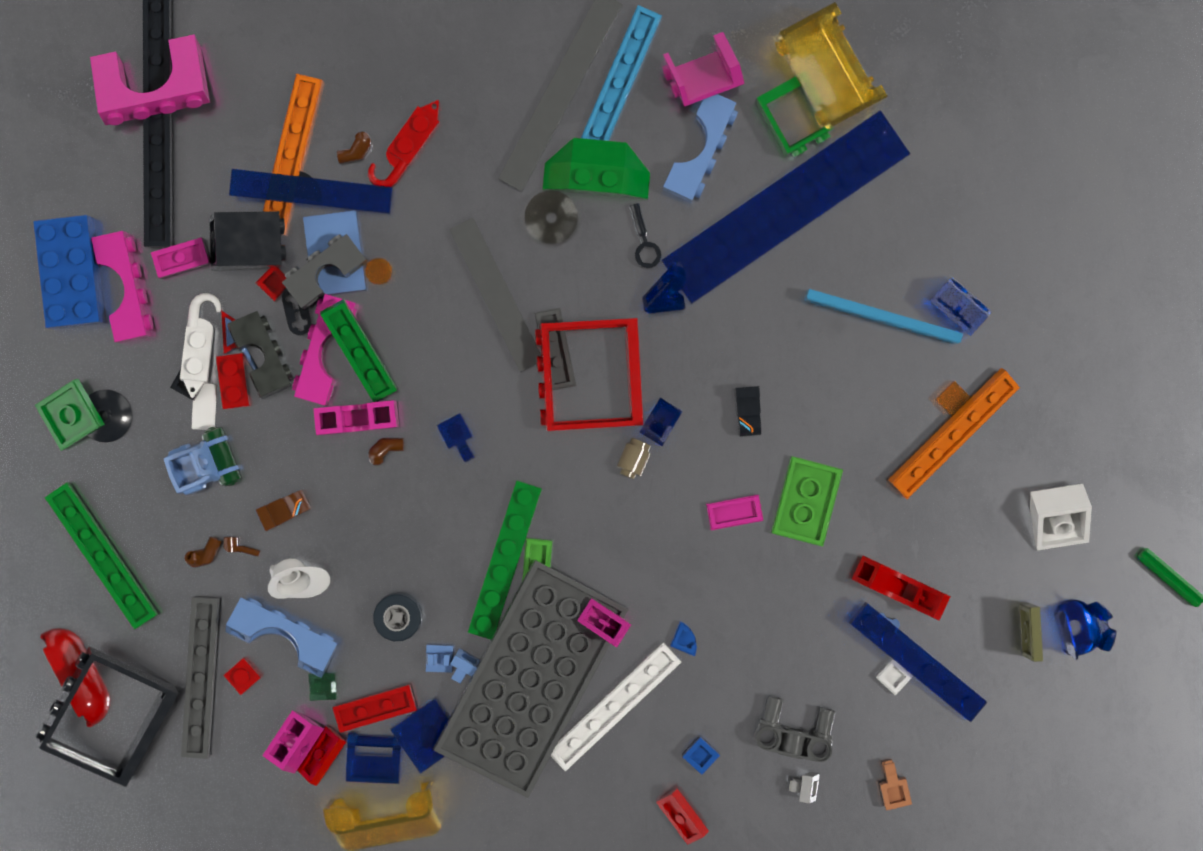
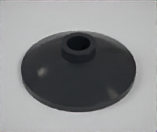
(118, 413)

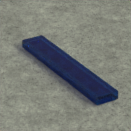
(310, 191)

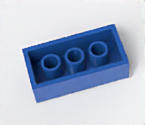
(69, 272)

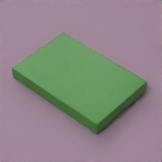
(807, 501)

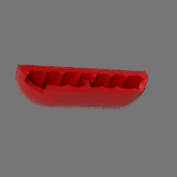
(62, 653)

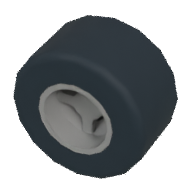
(389, 620)

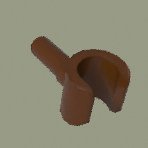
(231, 545)

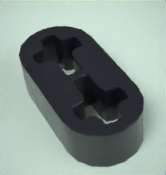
(291, 317)

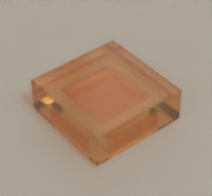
(952, 398)

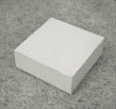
(894, 676)

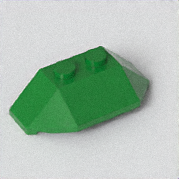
(597, 169)

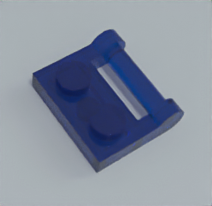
(371, 767)

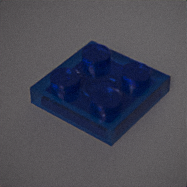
(420, 733)

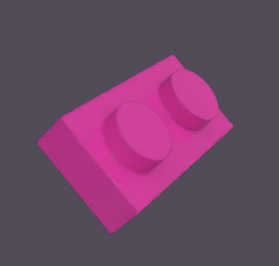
(180, 257)

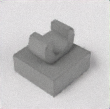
(806, 787)

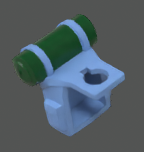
(202, 463)

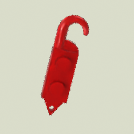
(408, 143)

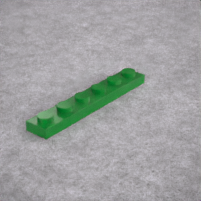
(101, 555)
(504, 560)

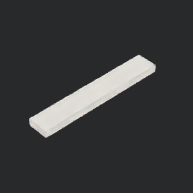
(614, 706)

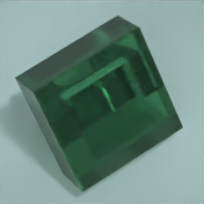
(323, 688)

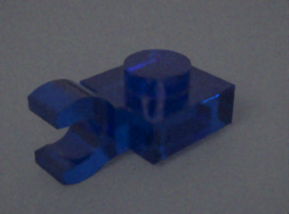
(456, 433)

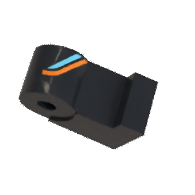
(748, 410)

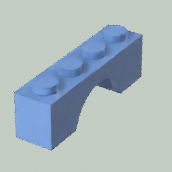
(686, 177)
(252, 621)

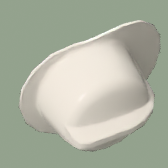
(295, 580)

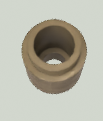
(634, 458)

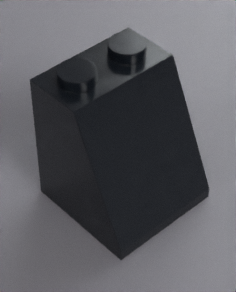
(246, 240)

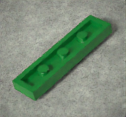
(358, 350)

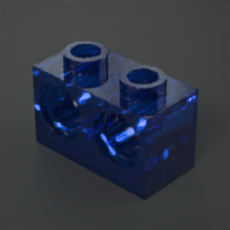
(961, 306)

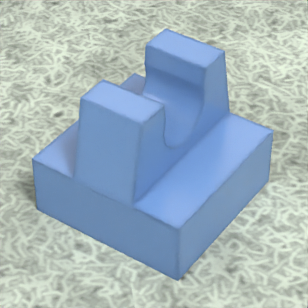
(439, 658)
(465, 665)

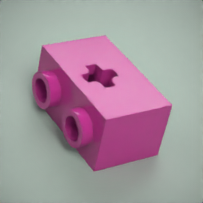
(293, 742)

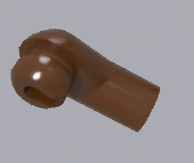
(358, 149)
(382, 447)
(203, 556)

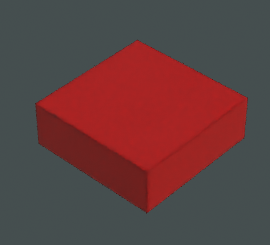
(272, 283)

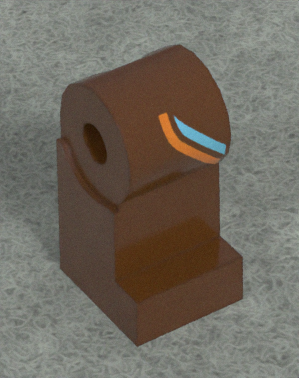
(283, 510)

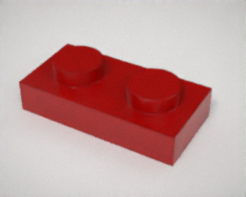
(233, 381)
(321, 756)
(682, 816)

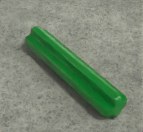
(1171, 577)

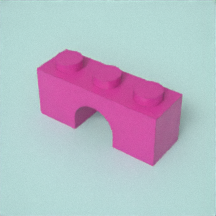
(356, 417)

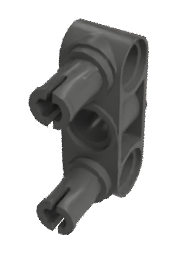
(794, 741)

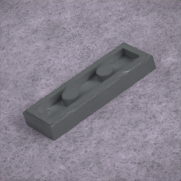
(561, 364)

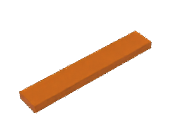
(295, 136)
(954, 433)

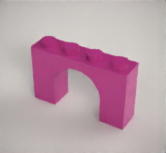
(183, 89)

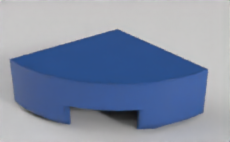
(684, 639)

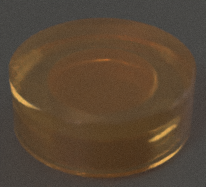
(378, 271)

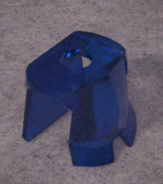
(1094, 626)

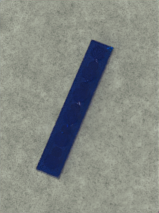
(918, 662)

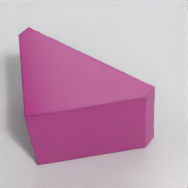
(604, 622)

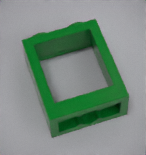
(777, 94)

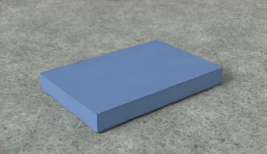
(318, 232)

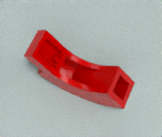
(901, 588)

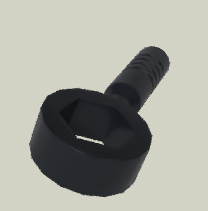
(641, 232)

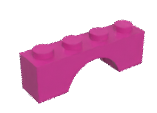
(130, 319)
(314, 382)

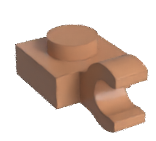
(894, 789)

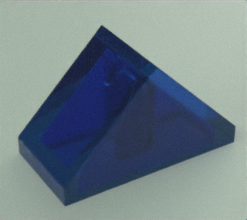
(660, 422)

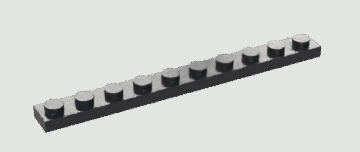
(158, 127)

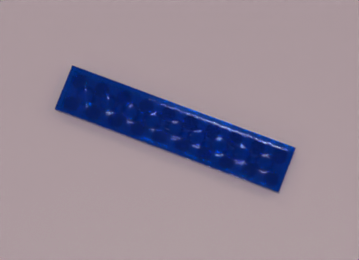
(788, 205)

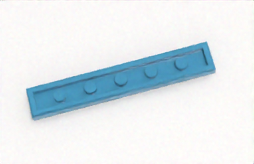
(622, 74)
(883, 316)

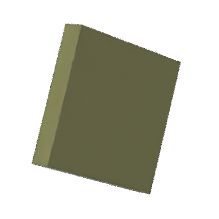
(1031, 632)

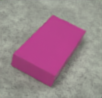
(734, 512)

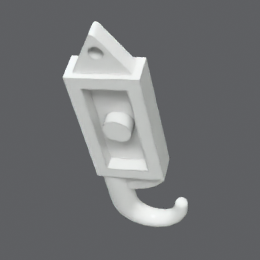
(197, 345)

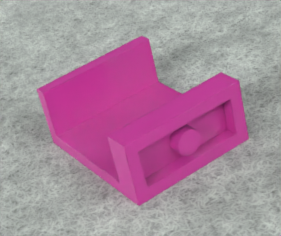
(704, 75)

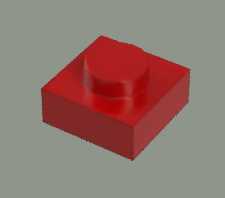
(242, 676)

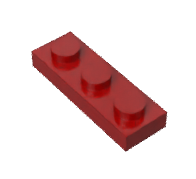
(374, 708)

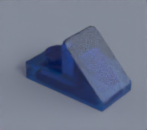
(664, 293)

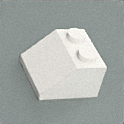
(1060, 516)

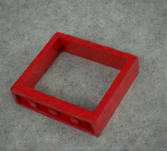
(633, 375)

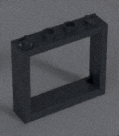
(141, 741)

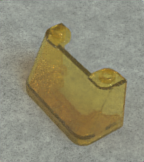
(828, 68)
(353, 833)

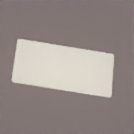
(204, 408)

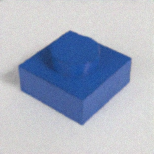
(701, 755)

